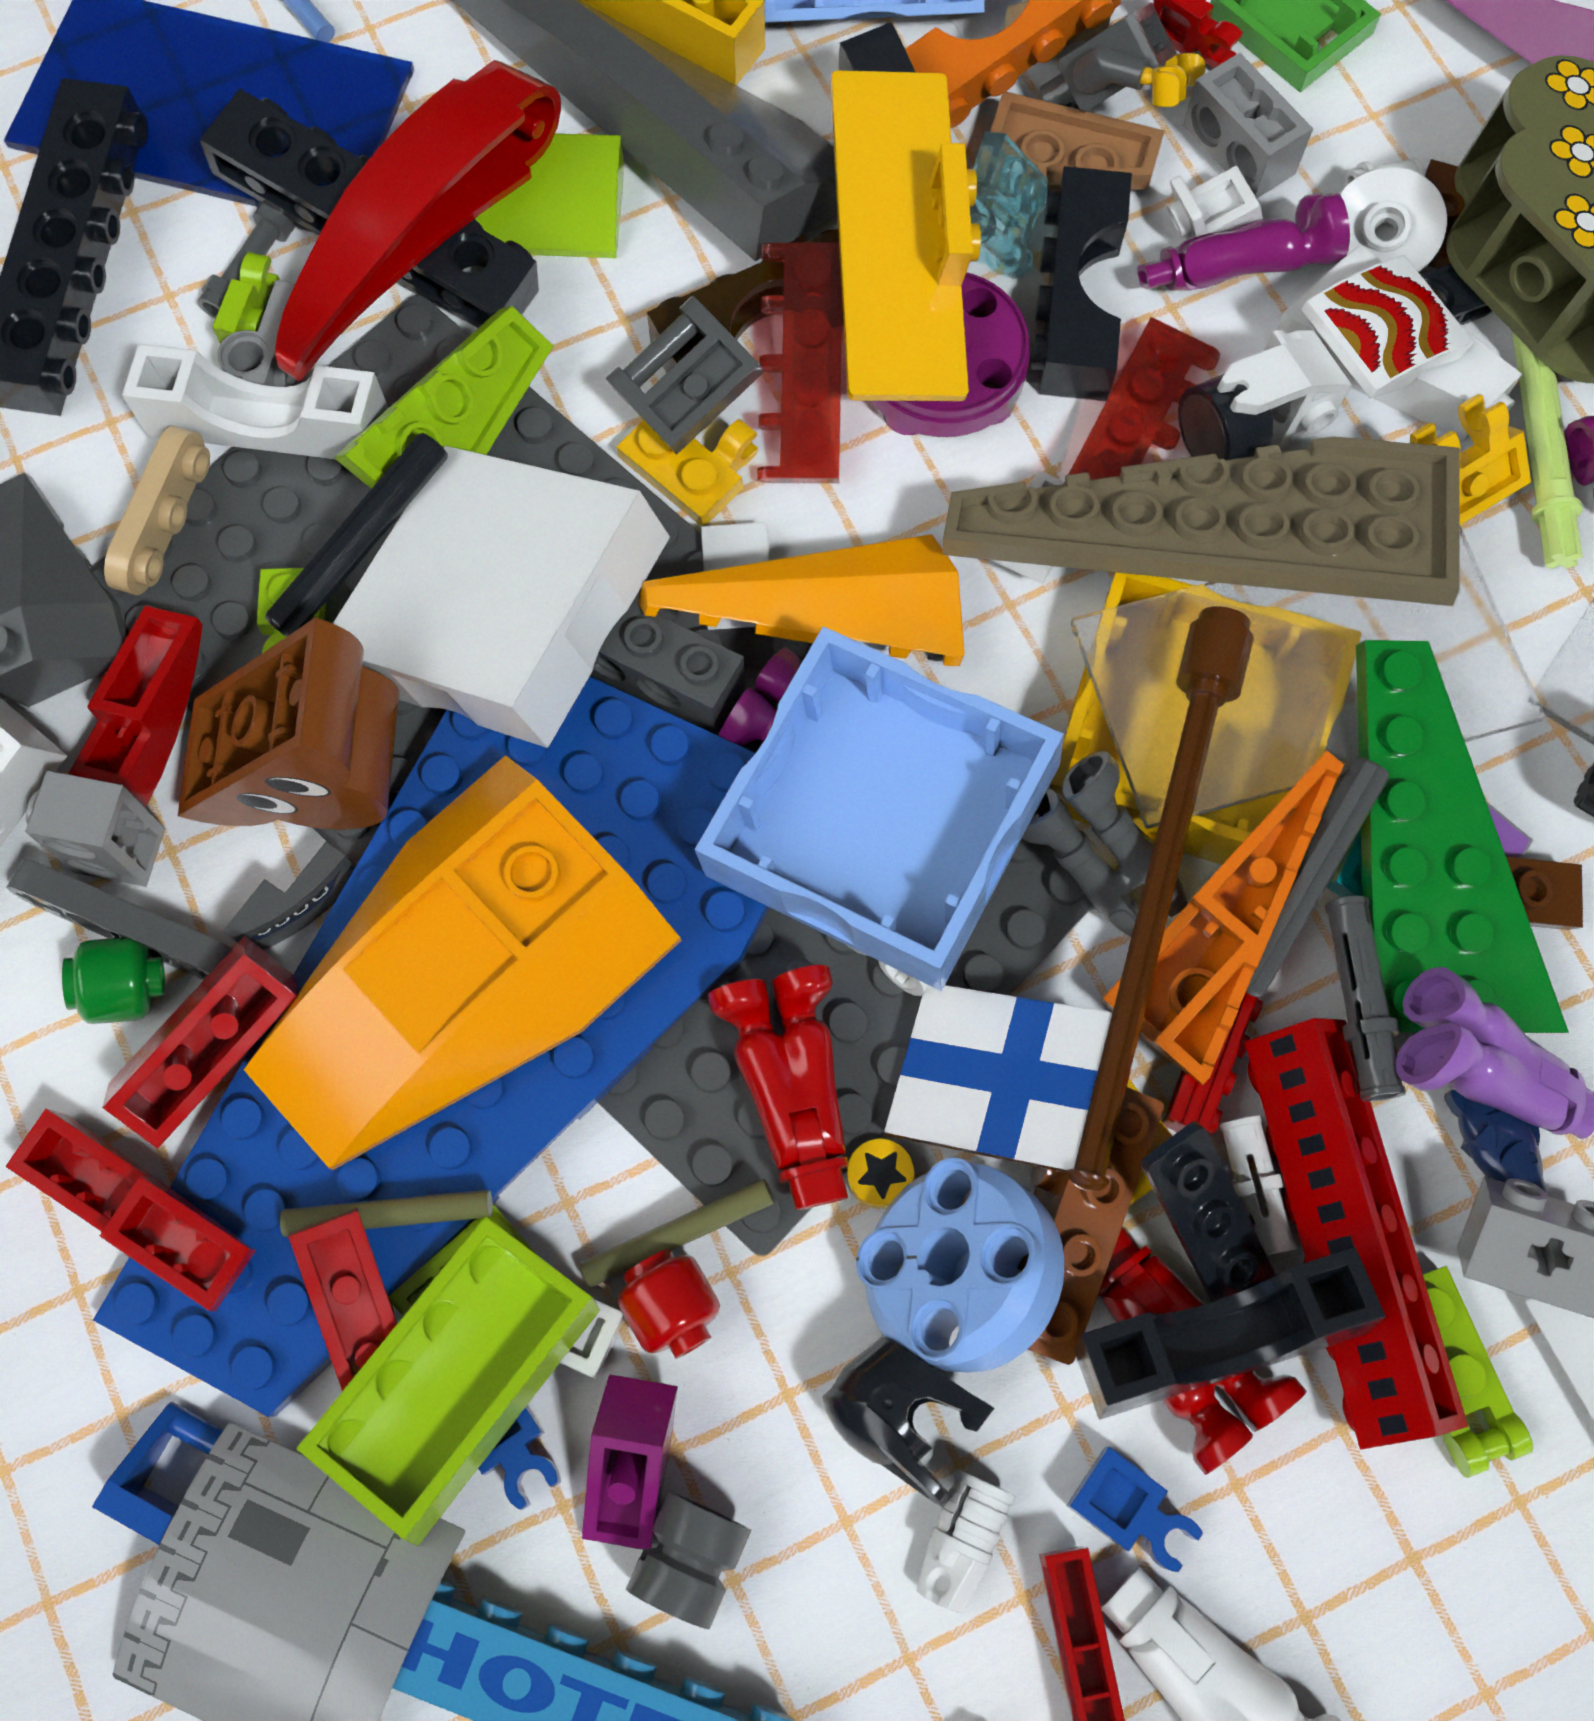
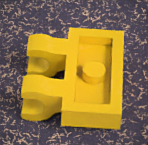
(1493, 465)
(695, 477)

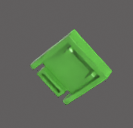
(1288, 31)

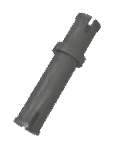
(1365, 1001)

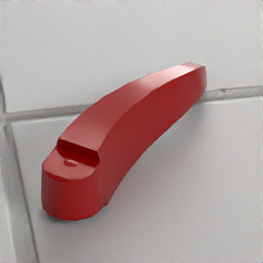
(412, 195)

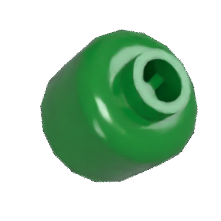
(112, 980)

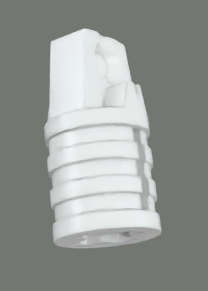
(963, 1541)

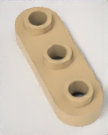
(156, 511)

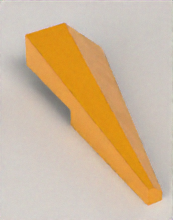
(873, 593)

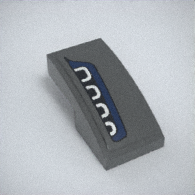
(277, 915)

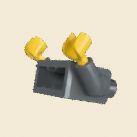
(1123, 56)

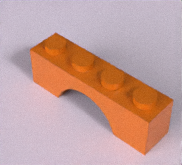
(993, 63)

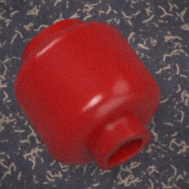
(668, 1303)

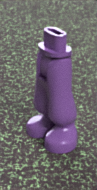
(1488, 1057)

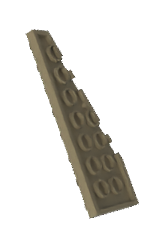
(1307, 520)

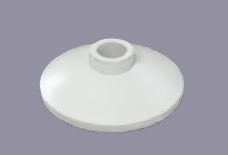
(1406, 203)

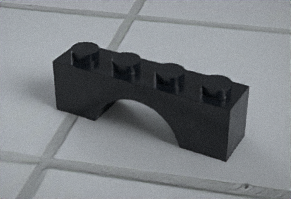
(1079, 337)
(1198, 1346)

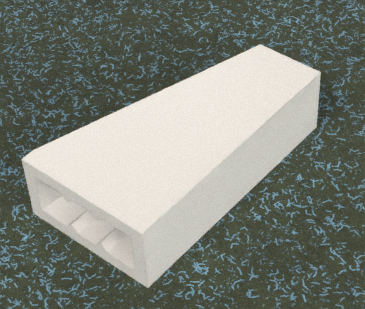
(1435, 391)

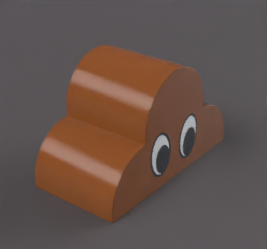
(294, 738)

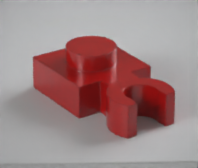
(1193, 30)

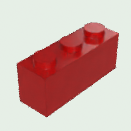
(200, 1042)

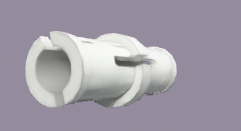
(1247, 1138)

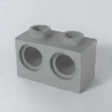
(1247, 124)
(94, 828)

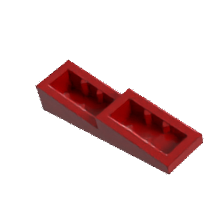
(131, 1208)

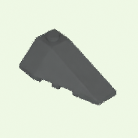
(53, 610)

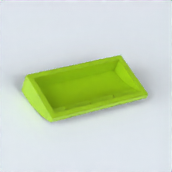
(568, 203)
(449, 1381)

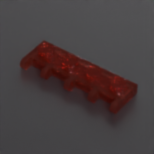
(807, 363)
(1142, 399)

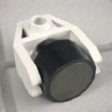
(1264, 399)

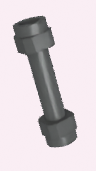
(269, 227)

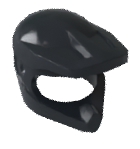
(876, 1405)

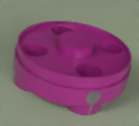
(995, 356)

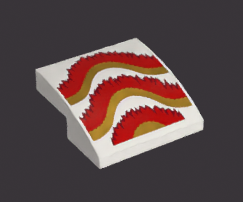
(1386, 326)

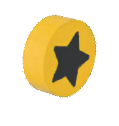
(879, 1172)

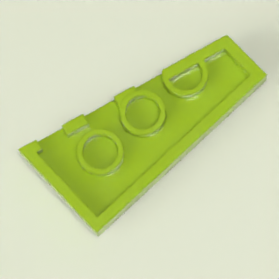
(459, 400)

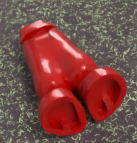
(791, 1078)
(1145, 1285)

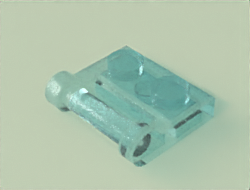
(1014, 194)

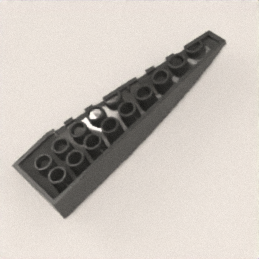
(708, 140)

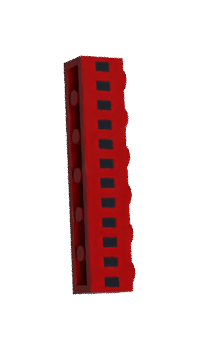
(1346, 1198)

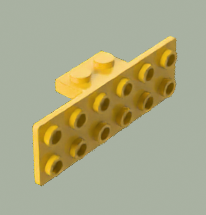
(902, 235)

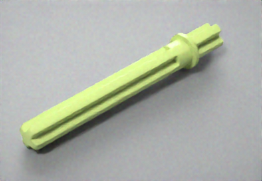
(1555, 501)

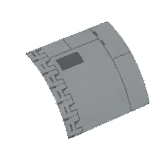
(277, 1594)

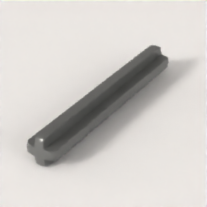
(1327, 848)

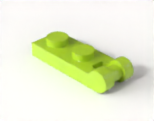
(1475, 1383)

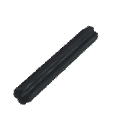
(357, 535)

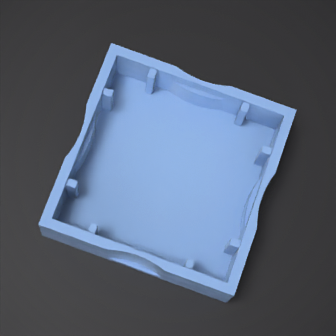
(881, 807)

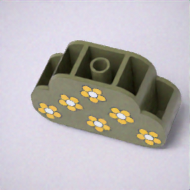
(1531, 213)

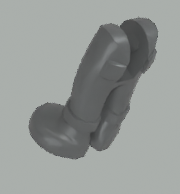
(1091, 792)

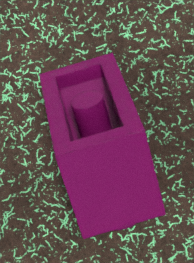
(628, 1461)

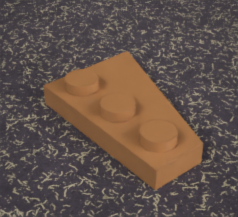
(1067, 137)

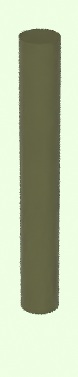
(396, 1211)
(677, 1232)

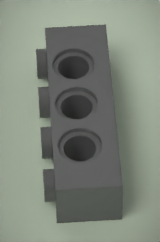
(671, 668)

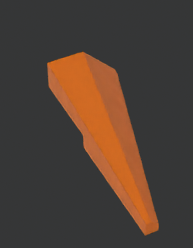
(1224, 929)

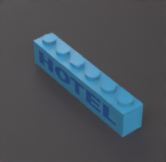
(501, 1671)

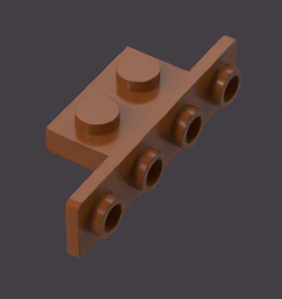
(1092, 1223)

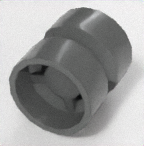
(687, 1563)

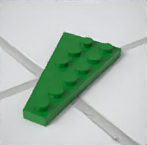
(1433, 851)

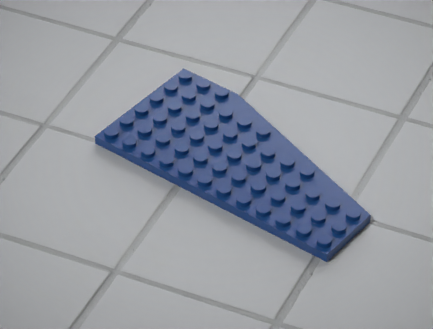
(646, 796)

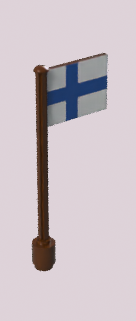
(1047, 1076)

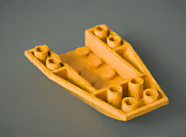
(458, 967)

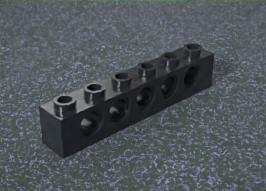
(254, 130)
(65, 240)

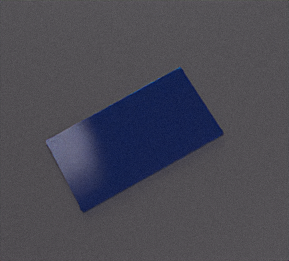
(190, 67)

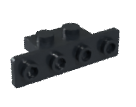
(1207, 1213)

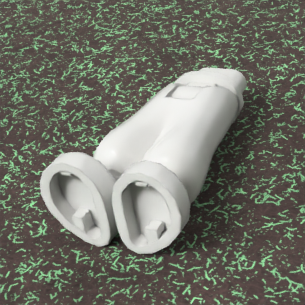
(1194, 1661)

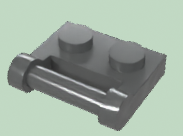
(696, 386)

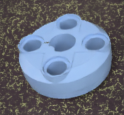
(963, 1267)

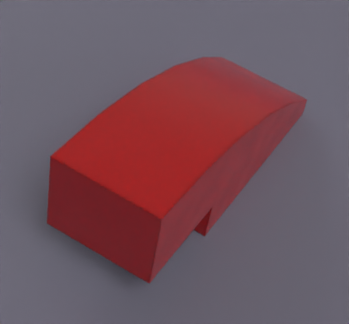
(142, 703)

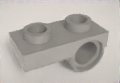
(255, 349)

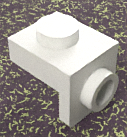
(1214, 205)

